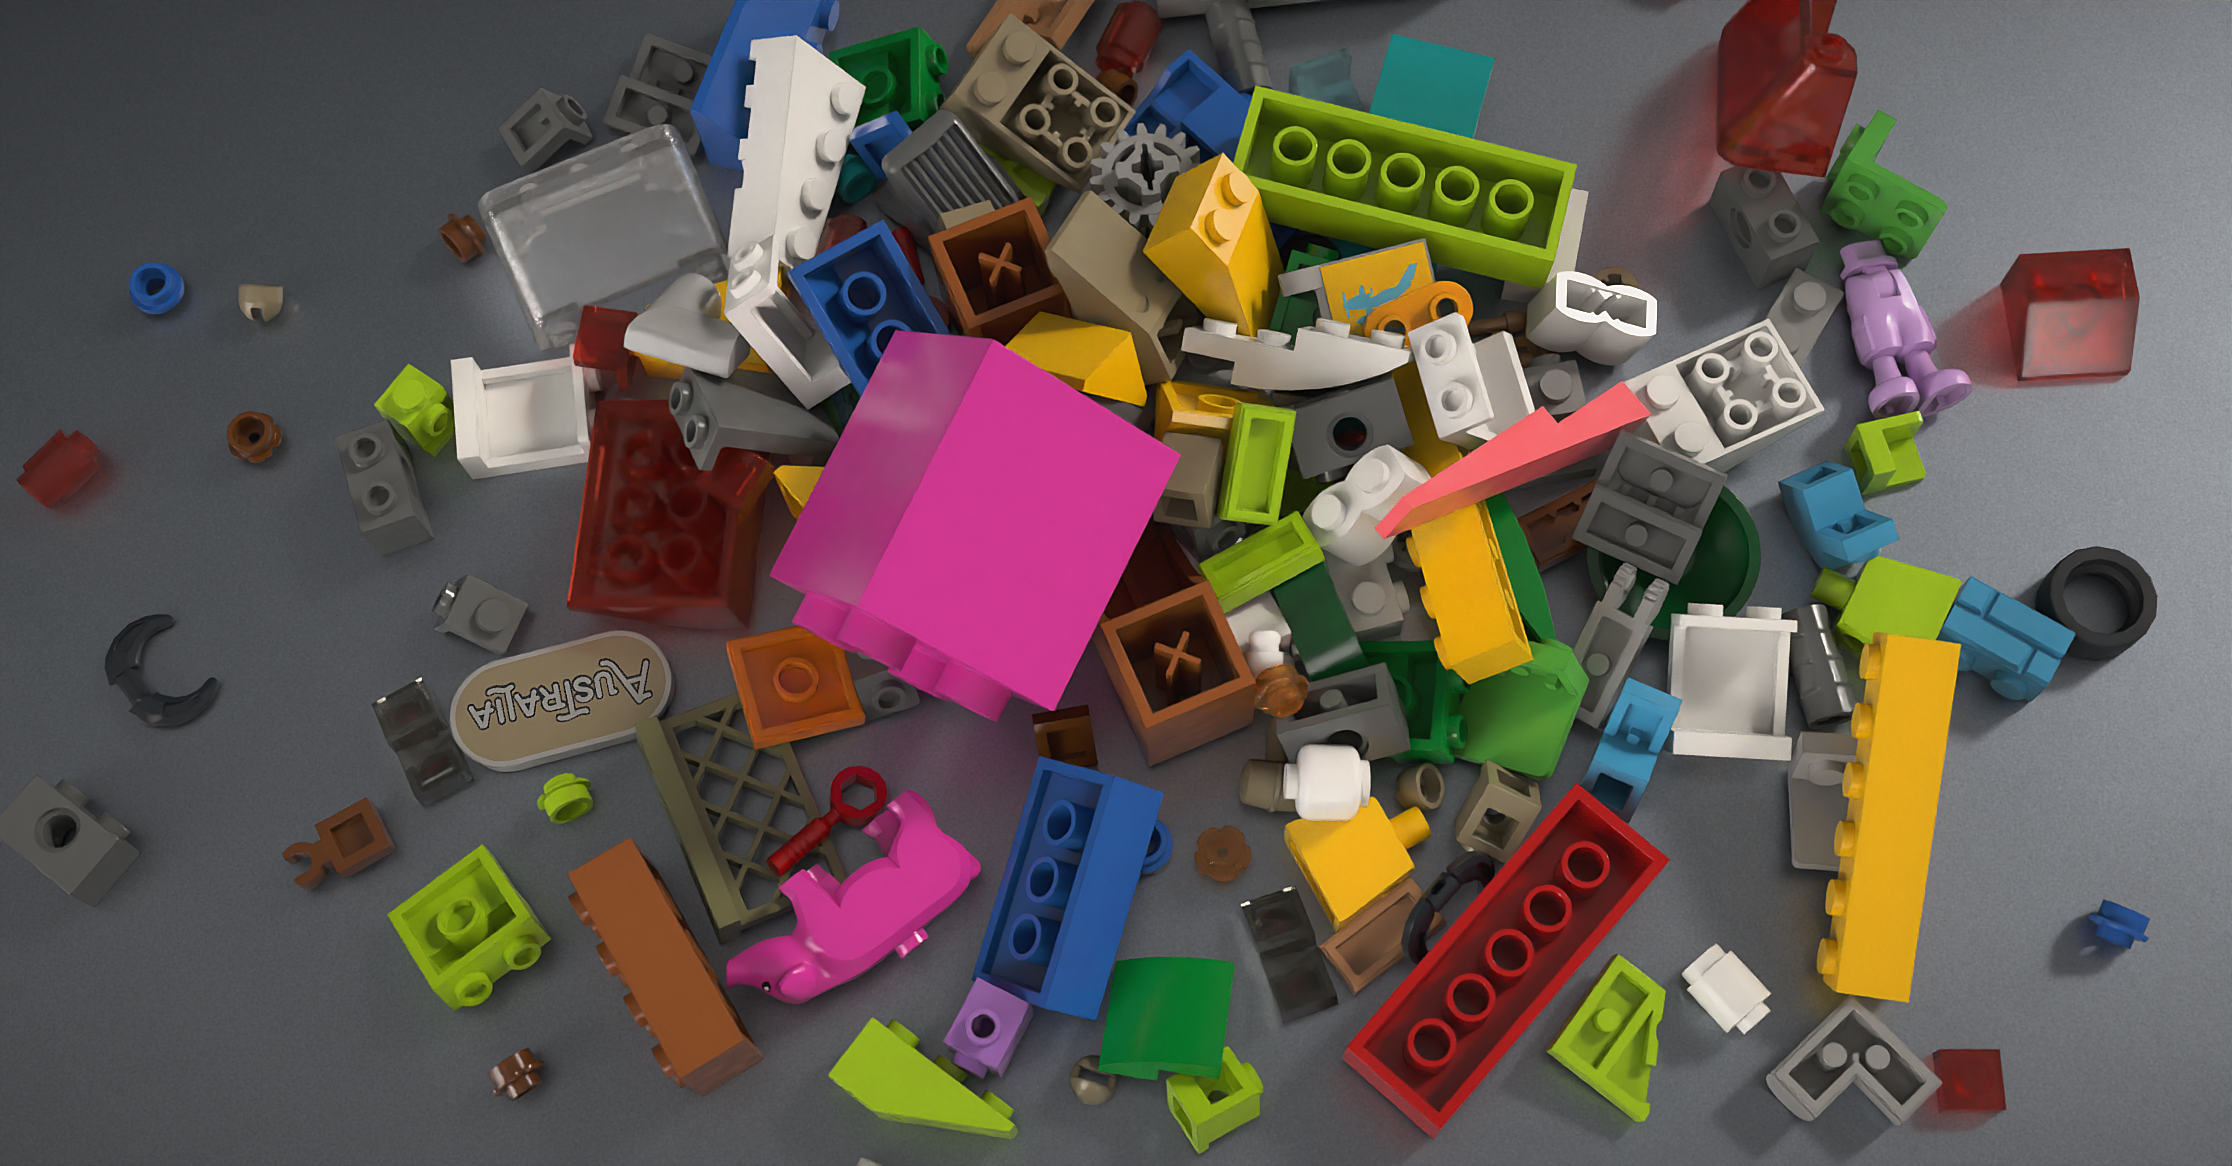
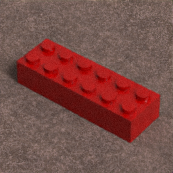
(1504, 960)

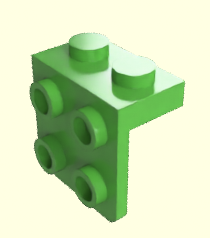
(1877, 199)
(1525, 712)

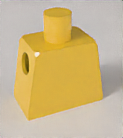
(1357, 859)

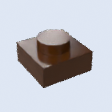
(1066, 736)

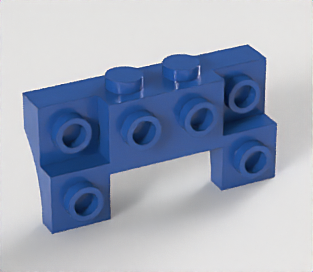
(1206, 110)

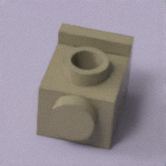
(1499, 833)

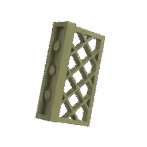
(692, 824)

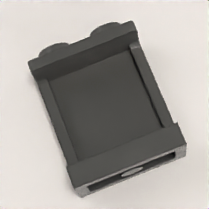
(748, 413)

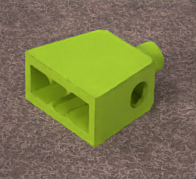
(1885, 599)

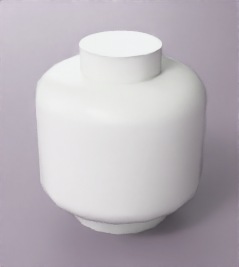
(1328, 782)

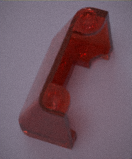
(1782, 86)

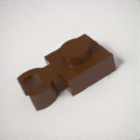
(347, 842)

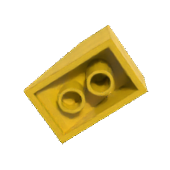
(1219, 245)

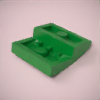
(1167, 1017)

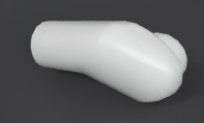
(1265, 652)

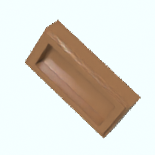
(1373, 939)

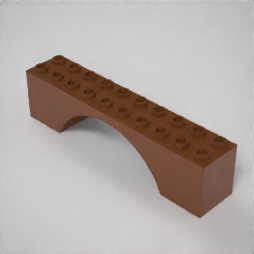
(1163, 623)

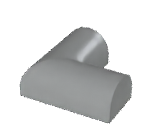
(687, 329)
(1855, 1049)

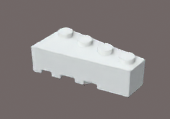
(793, 148)

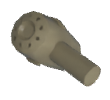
(1263, 779)

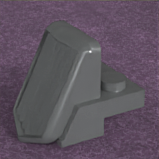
(938, 172)

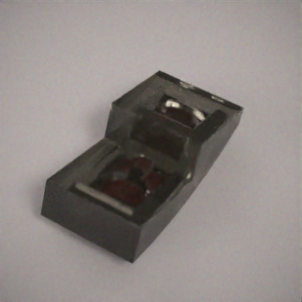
(422, 742)
(1289, 954)

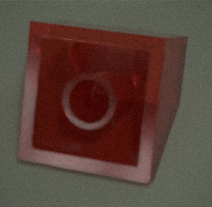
(2072, 313)

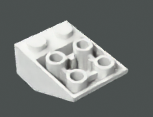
(1726, 398)

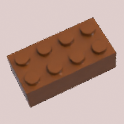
(664, 967)

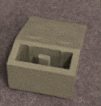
(1036, 106)
(1119, 287)

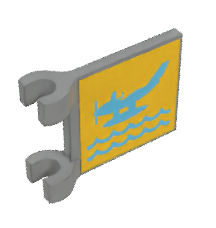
(1357, 284)

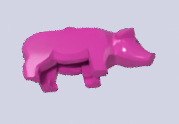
(867, 917)

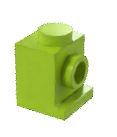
(419, 410)
(1192, 1097)

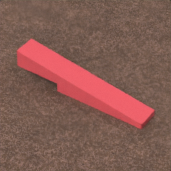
(1517, 456)

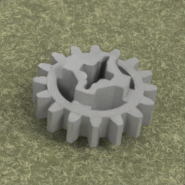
(1120, 172)

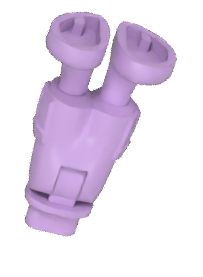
(1891, 329)

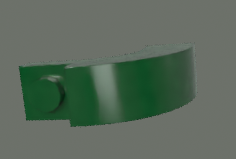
(1319, 623)

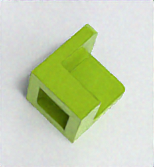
(1886, 453)

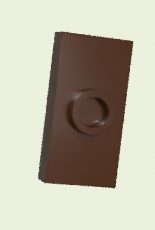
(1552, 526)

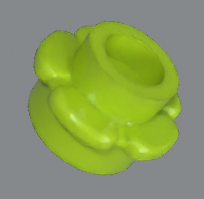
(566, 798)

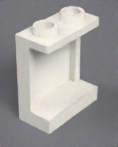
(776, 326)
(1470, 386)
(523, 415)
(1729, 682)

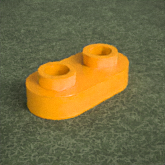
(1418, 308)

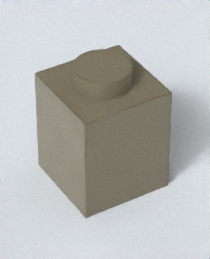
(1195, 483)

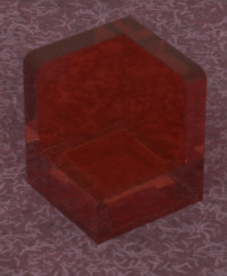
(602, 343)

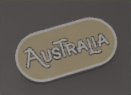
(561, 700)

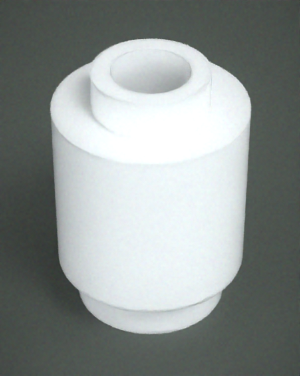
(1727, 990)

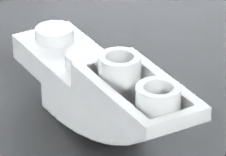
(1320, 359)

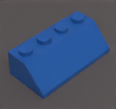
(721, 95)
(862, 296)
(1068, 887)

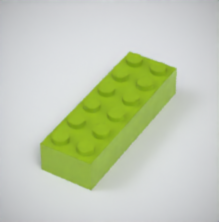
(1404, 182)

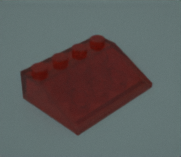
(651, 536)

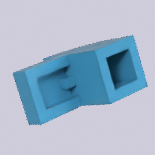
(1832, 516)
(1630, 747)

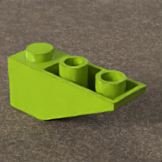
(907, 1087)

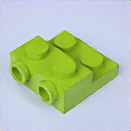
(469, 929)

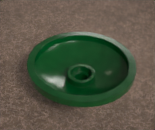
(1718, 573)

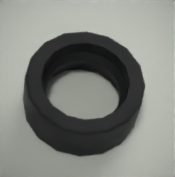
(2118, 570)

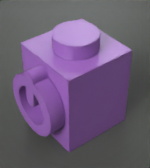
(987, 1030)

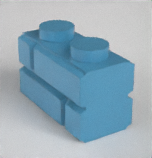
(2004, 640)

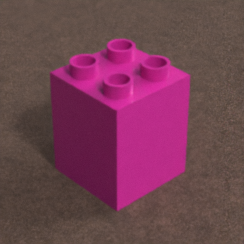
(972, 523)

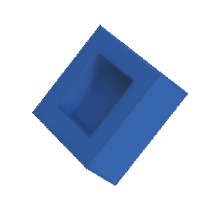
(878, 138)

